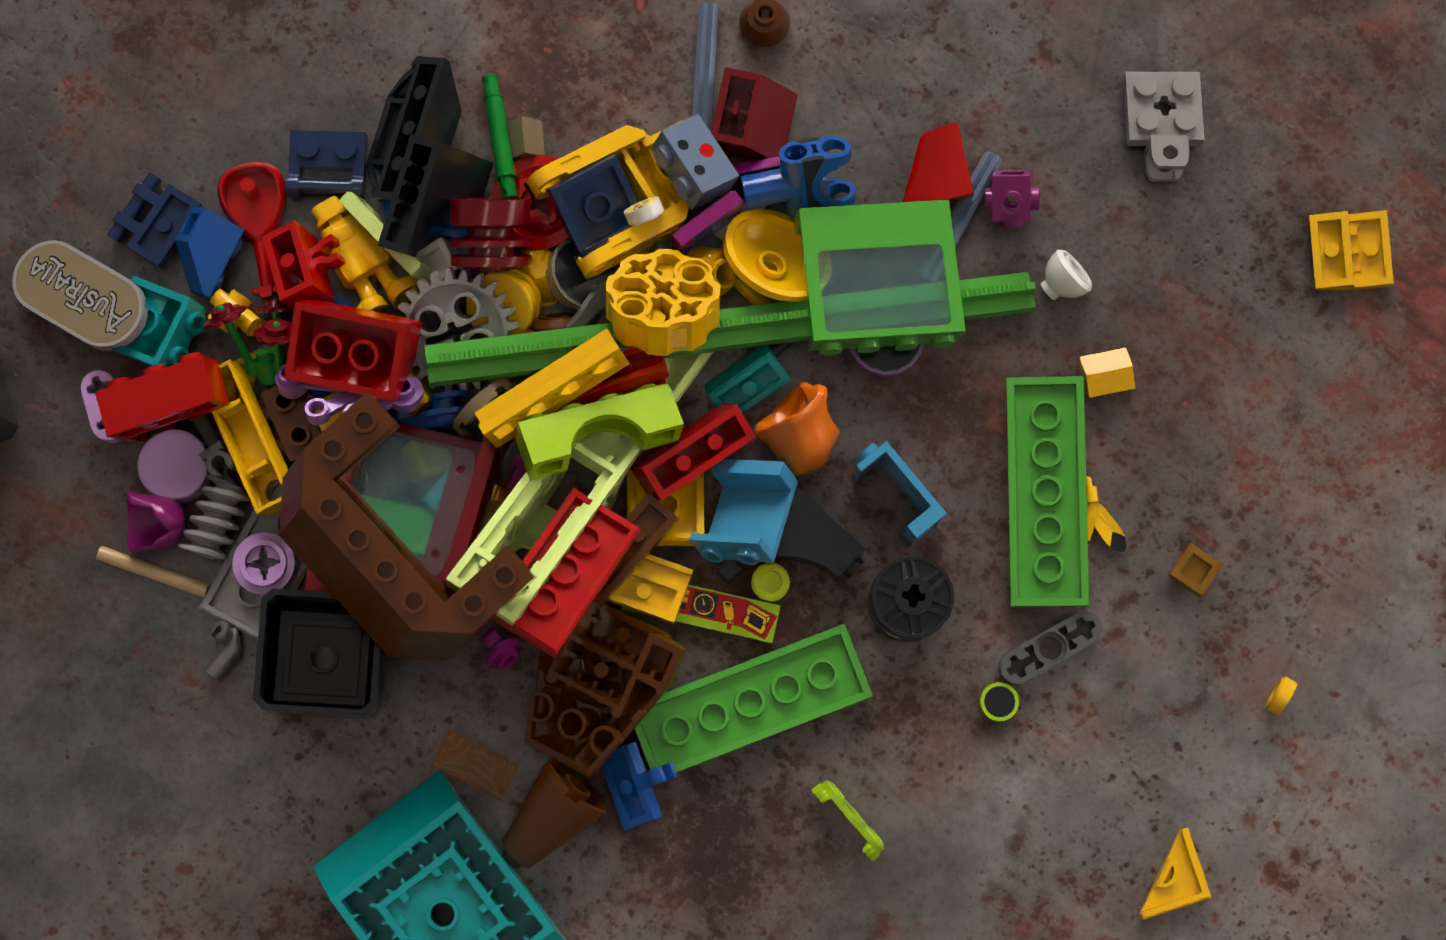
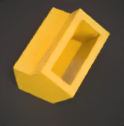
(1107, 372)

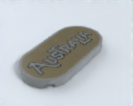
(80, 295)

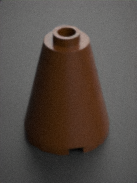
(551, 815)

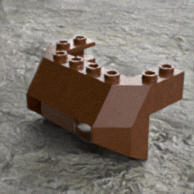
(368, 563)

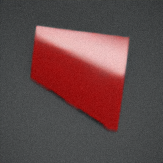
(939, 167)

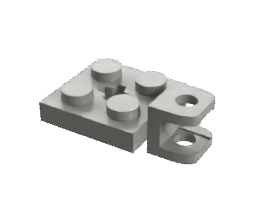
(1163, 136)

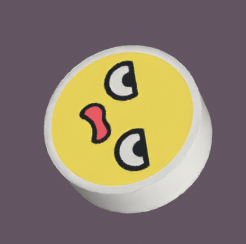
(644, 211)

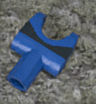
(801, 177)

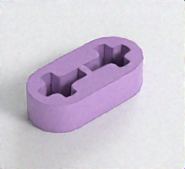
(91, 404)

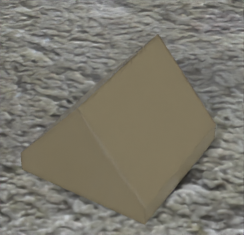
(526, 137)

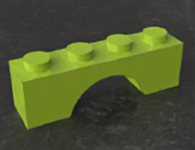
(644, 416)

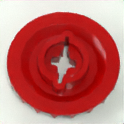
(542, 231)

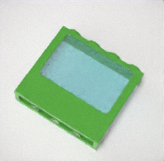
(881, 276)

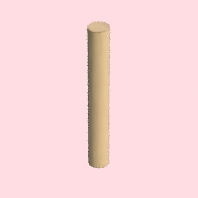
(152, 571)

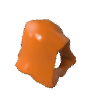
(800, 431)

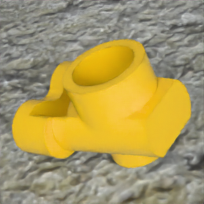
(248, 320)

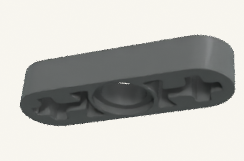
(1079, 644)

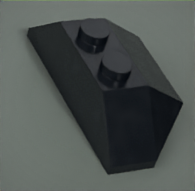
(420, 105)

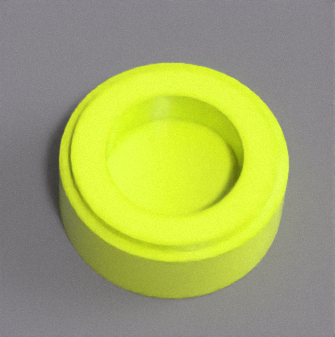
(770, 582)

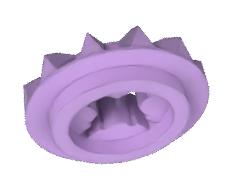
(250, 551)

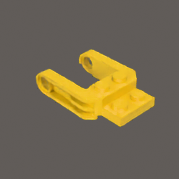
(646, 180)

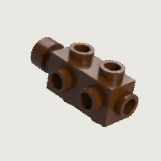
(289, 421)

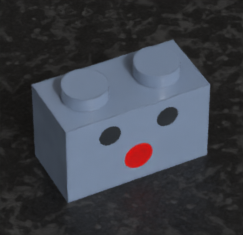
(694, 162)

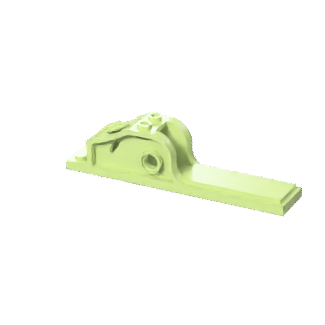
(526, 510)

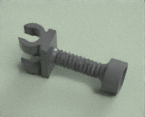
(217, 452)

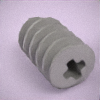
(215, 519)

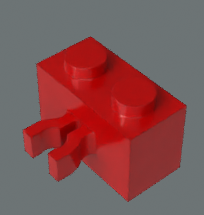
(301, 263)

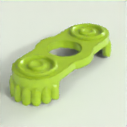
(827, 791)

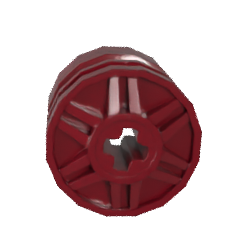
(490, 233)

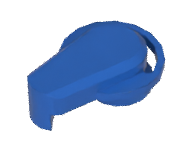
(442, 413)

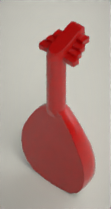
(255, 200)

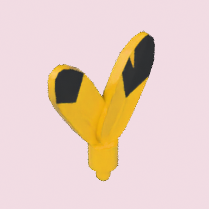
(1103, 522)

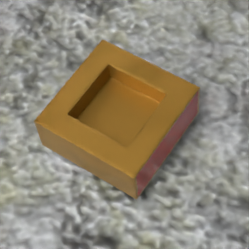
(1195, 569)

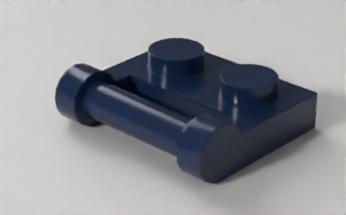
(327, 152)

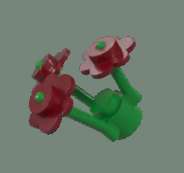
(273, 332)

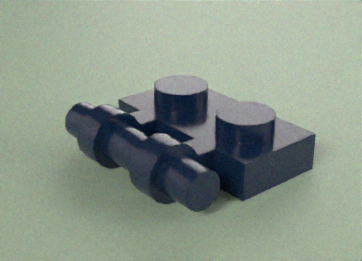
(157, 234)

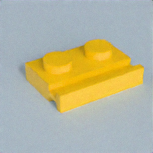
(655, 588)

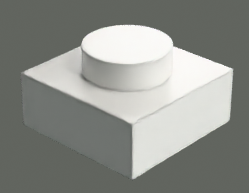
(438, 257)

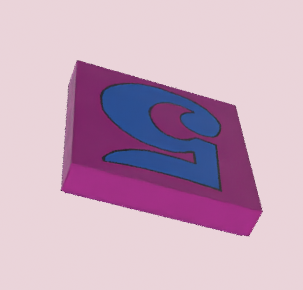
(707, 223)

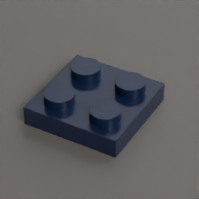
(593, 204)

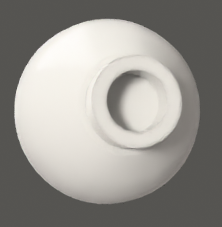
(1065, 277)

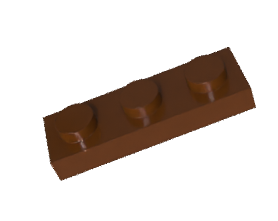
(655, 523)

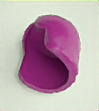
(147, 519)

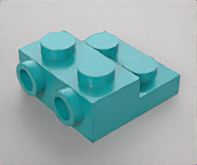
(168, 328)

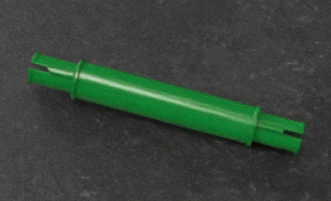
(499, 136)

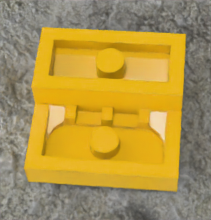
(1351, 250)

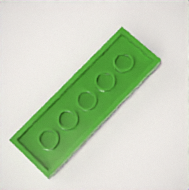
(1047, 492)
(753, 700)

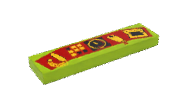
(727, 614)

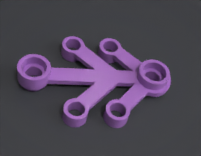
(291, 389)

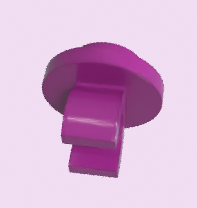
(502, 652)

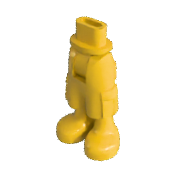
(362, 258)

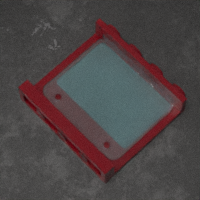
(429, 491)

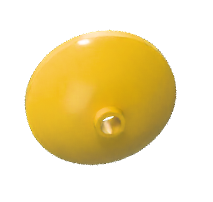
(767, 254)

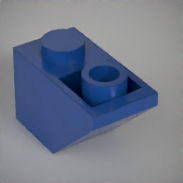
(205, 248)

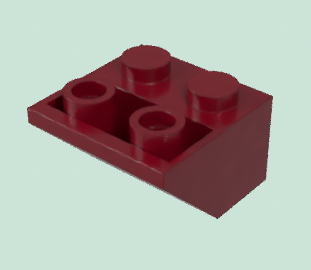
(752, 115)

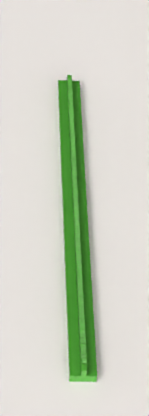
(737, 329)

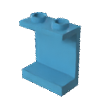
(907, 481)
(748, 512)

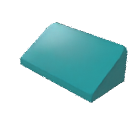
(748, 380)

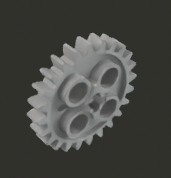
(444, 299)

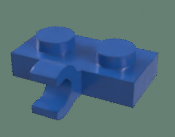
(633, 785)

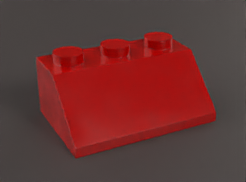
(351, 349)

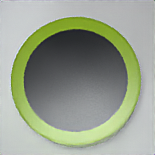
(999, 701)

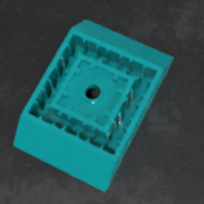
(424, 855)

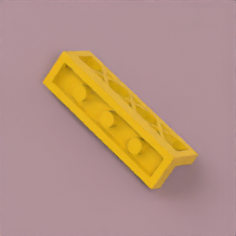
(552, 387)

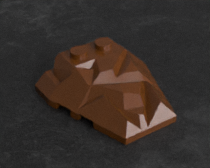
(599, 687)

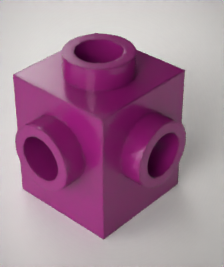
(1016, 184)

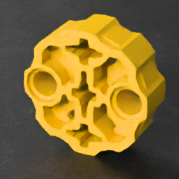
(663, 302)

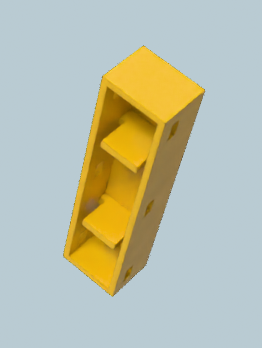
(250, 442)

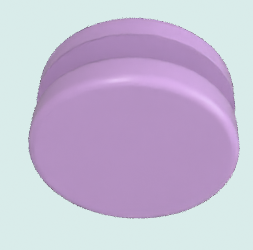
(172, 465)

